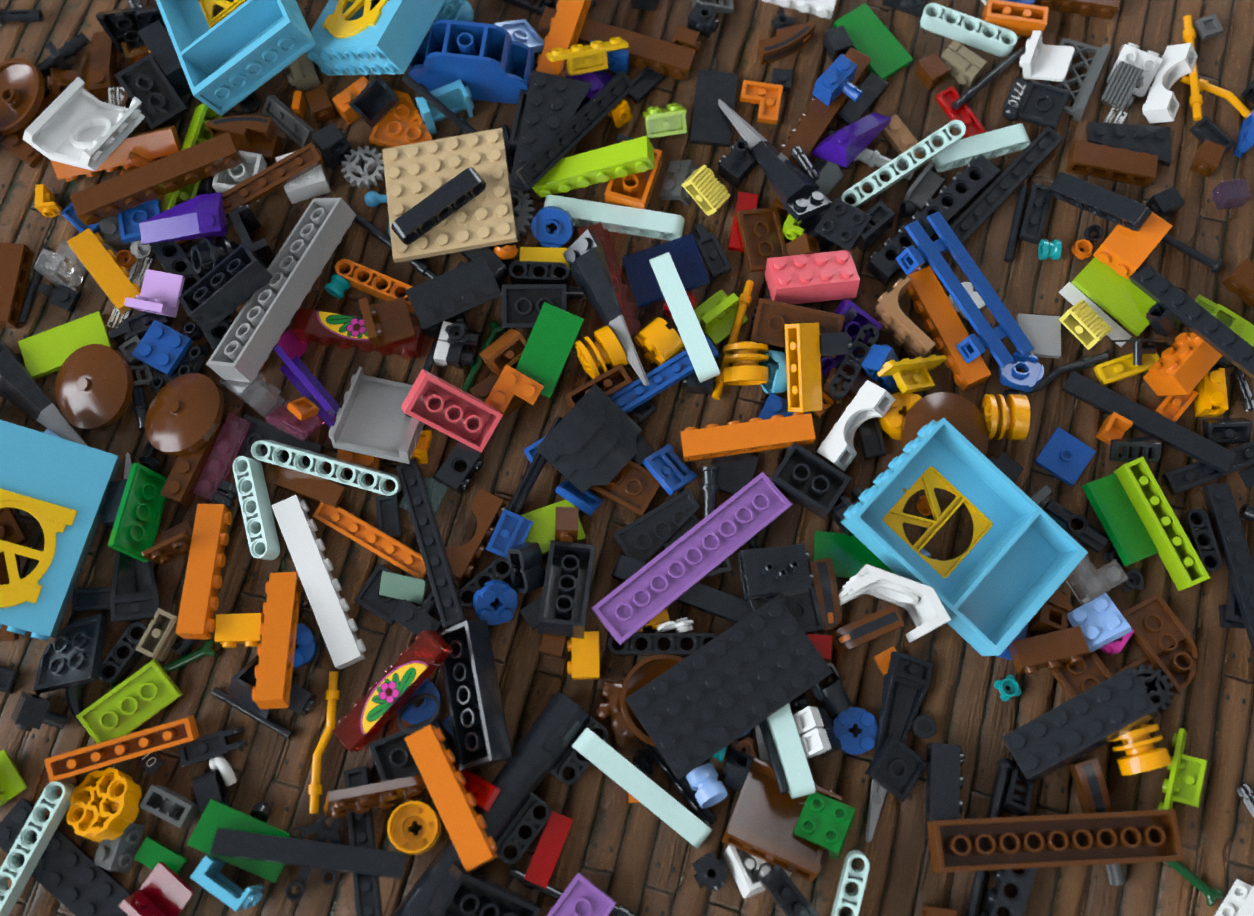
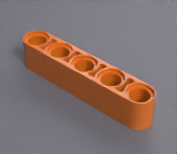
(374, 283)

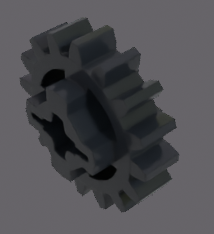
(1158, 688)

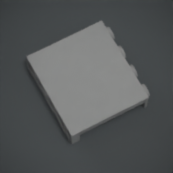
(374, 421)

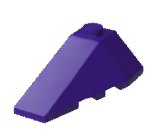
(851, 140)

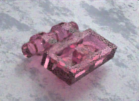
(290, 424)

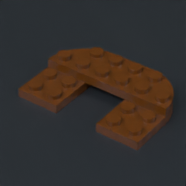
(1159, 635)

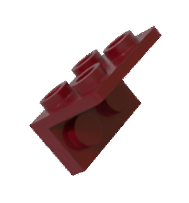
(159, 895)

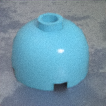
(456, 10)
(777, 372)

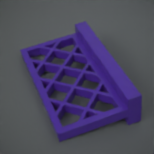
(309, 386)

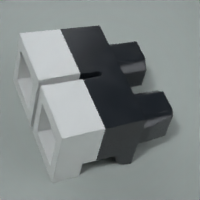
(455, 354)
(816, 732)

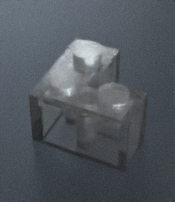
(61, 267)
(256, 394)
(1091, 583)

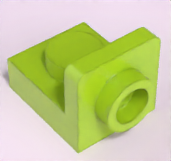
(791, 228)

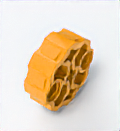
(104, 805)

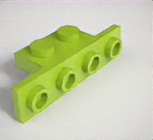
(1185, 777)

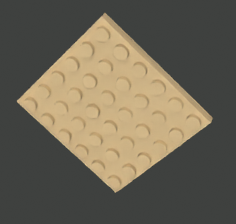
(423, 167)

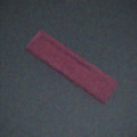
(222, 455)

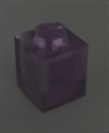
(1231, 194)

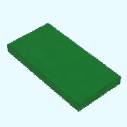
(874, 41)
(549, 346)
(138, 512)
(1119, 519)
(847, 553)
(225, 817)

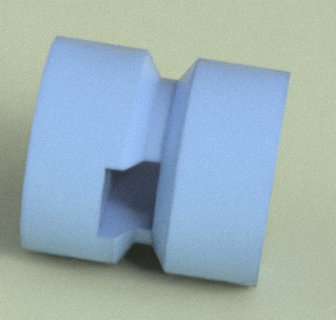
(705, 782)

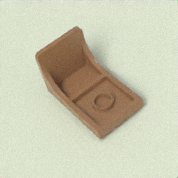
(898, 325)

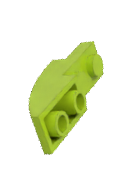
(1229, 318)

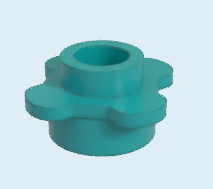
(1014, 690)

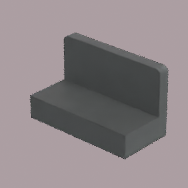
(829, 175)
(924, 187)

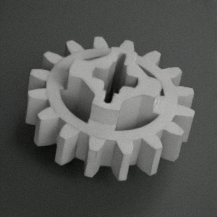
(354, 166)

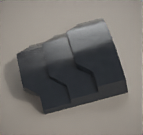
(591, 441)

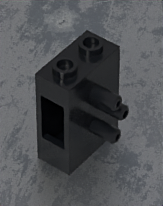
(775, 571)

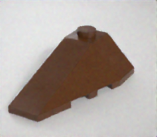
(100, 66)

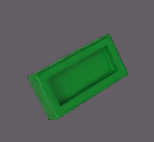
(154, 852)

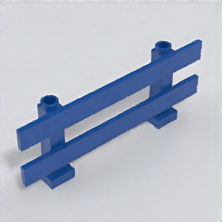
(932, 252)

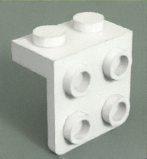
(1045, 61)
(1147, 61)

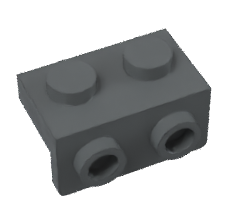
(676, 175)
(119, 853)

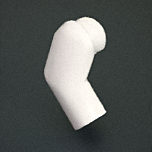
(225, 769)

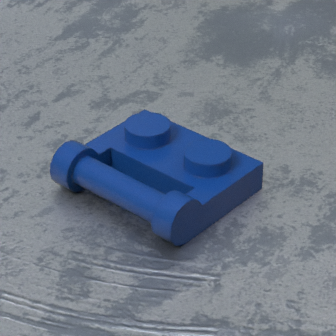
(666, 472)

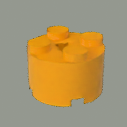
(659, 342)
(893, 419)

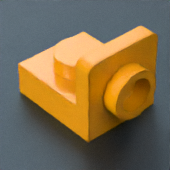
(620, 114)
(45, 201)
(422, 447)

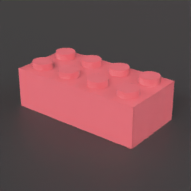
(812, 277)
(451, 410)

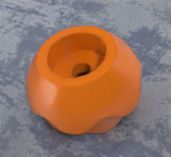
(505, 252)

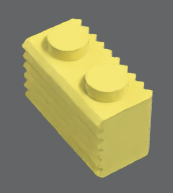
(706, 190)
(1085, 324)

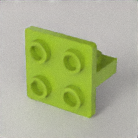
(665, 121)
(718, 315)
(10, 779)

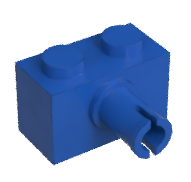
(837, 80)
(874, 363)

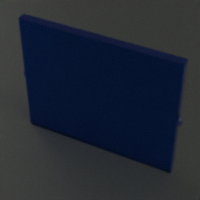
(685, 258)

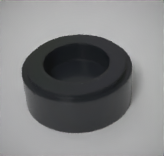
(923, 727)

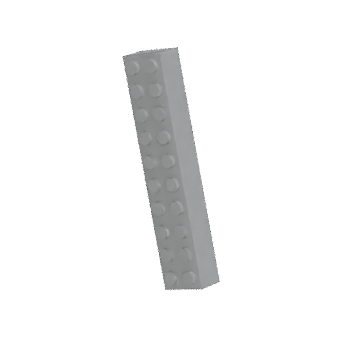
(273, 306)

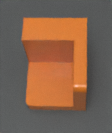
(1113, 428)

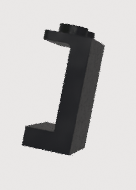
(245, 222)

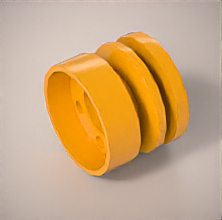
(601, 353)
(745, 360)
(1006, 416)
(1140, 750)
(402, 822)

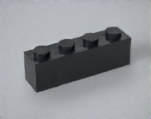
(943, 783)

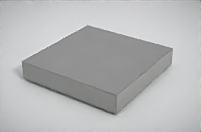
(1043, 333)

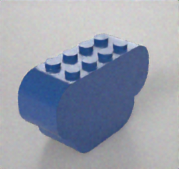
(477, 55)

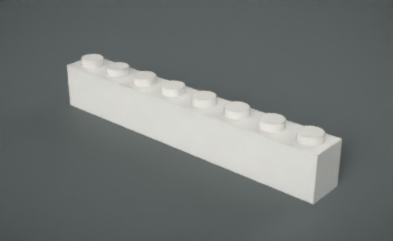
(318, 582)

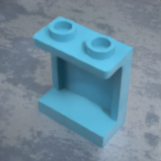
(453, 96)
(210, 878)

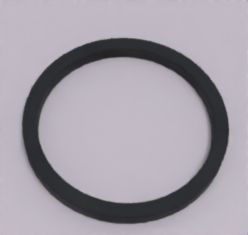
(409, 702)

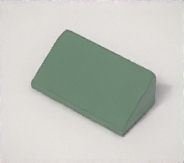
(403, 587)

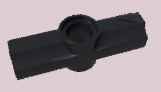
(1086, 533)

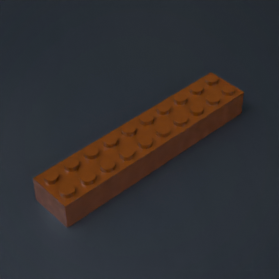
(1054, 841)

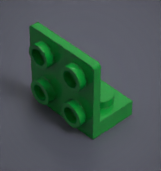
(825, 823)

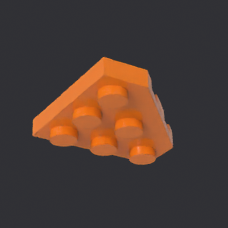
(400, 125)

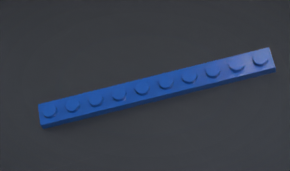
(637, 393)

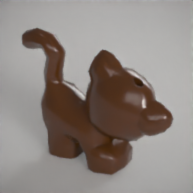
(611, 692)

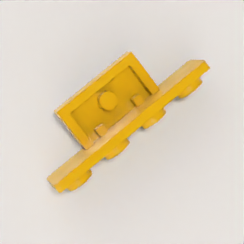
(587, 58)
(912, 374)

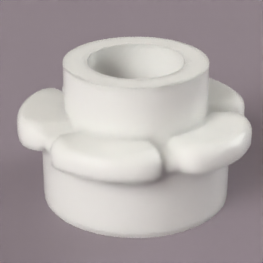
(144, 250)

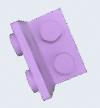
(158, 293)

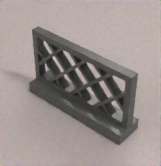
(1090, 78)

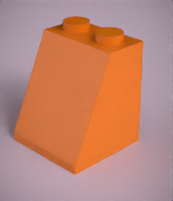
(1127, 249)

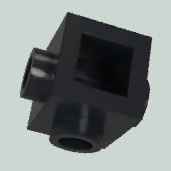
(703, 20)
(708, 862)

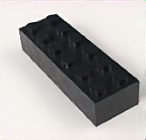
(474, 696)
(1080, 725)

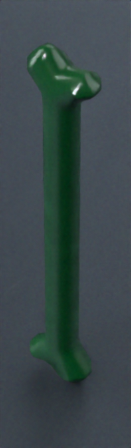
(495, 330)
(207, 649)
(1210, 893)

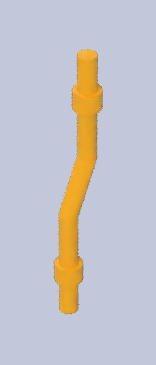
(1228, 95)
(1196, 98)
(744, 302)
(315, 788)

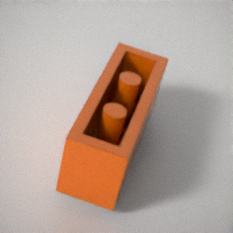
(1016, 16)

